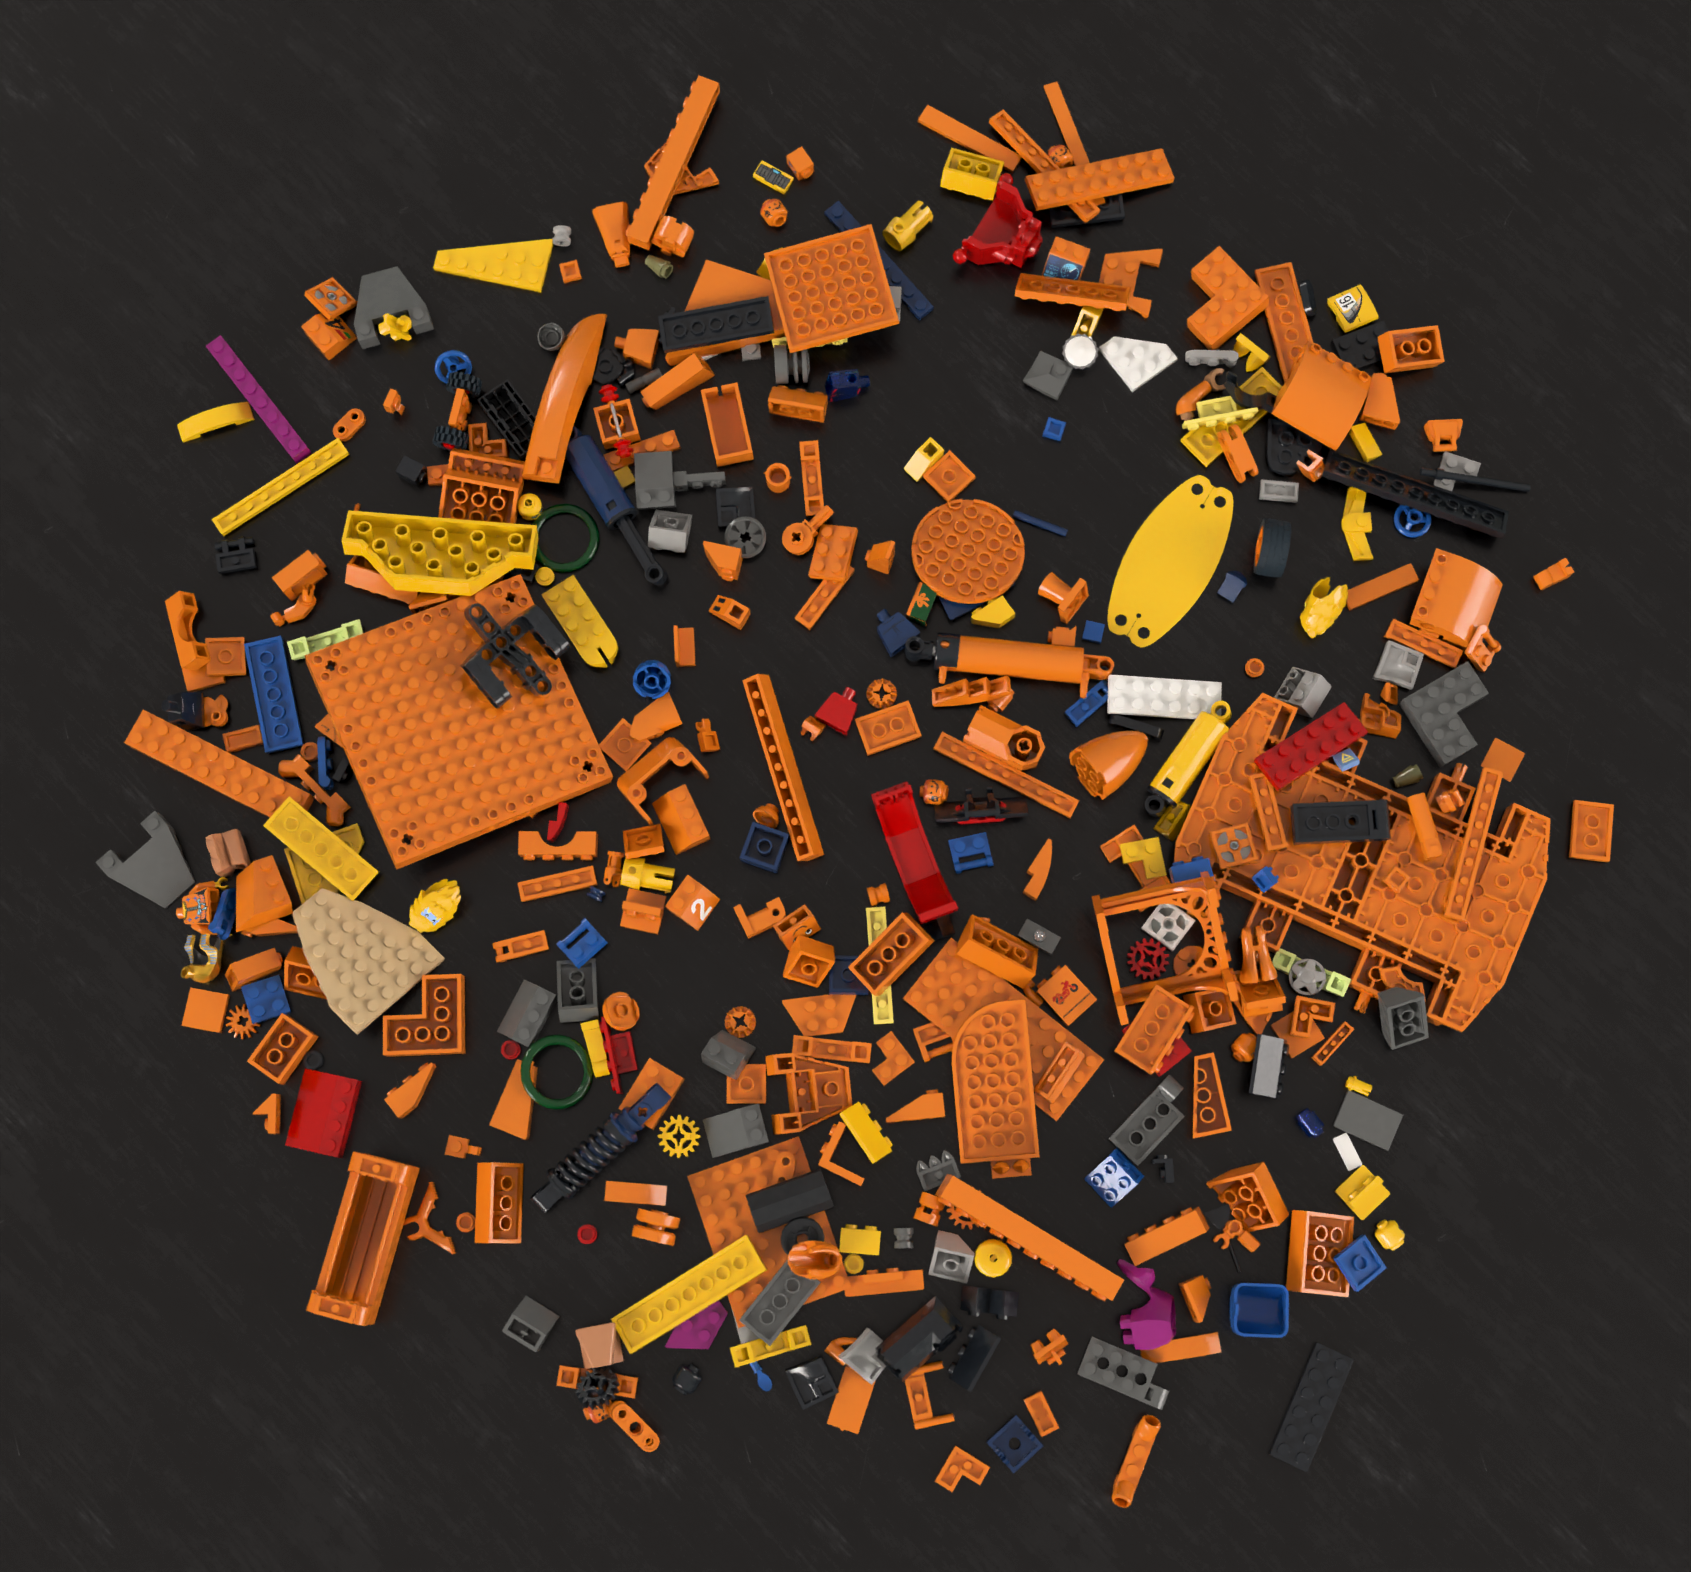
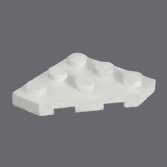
(1137, 359)

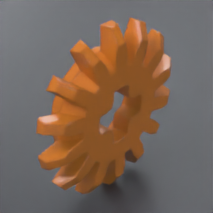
(239, 1029)

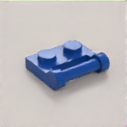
(970, 846)
(585, 947)

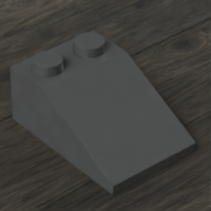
(654, 480)
(577, 991)
(736, 1130)

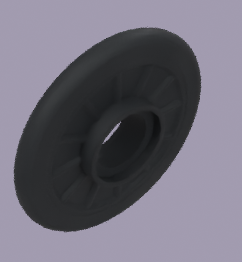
(800, 1226)

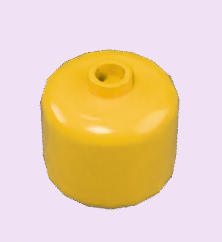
(986, 1264)

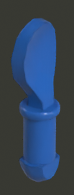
(763, 1380)

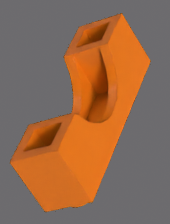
(181, 612)
(582, 845)

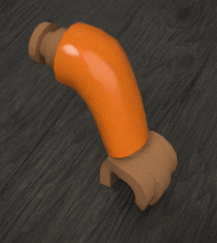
(1187, 403)

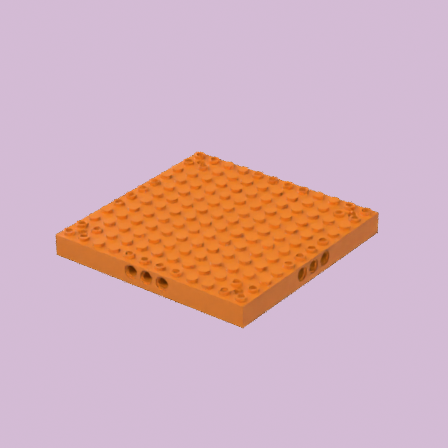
(433, 746)

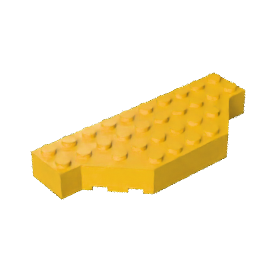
(439, 552)

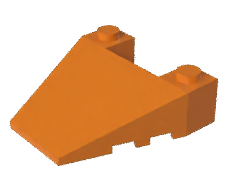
(813, 1088)

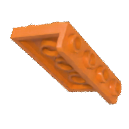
(1154, 1030)

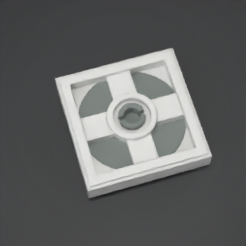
(1168, 925)

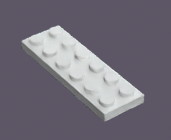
(1161, 696)

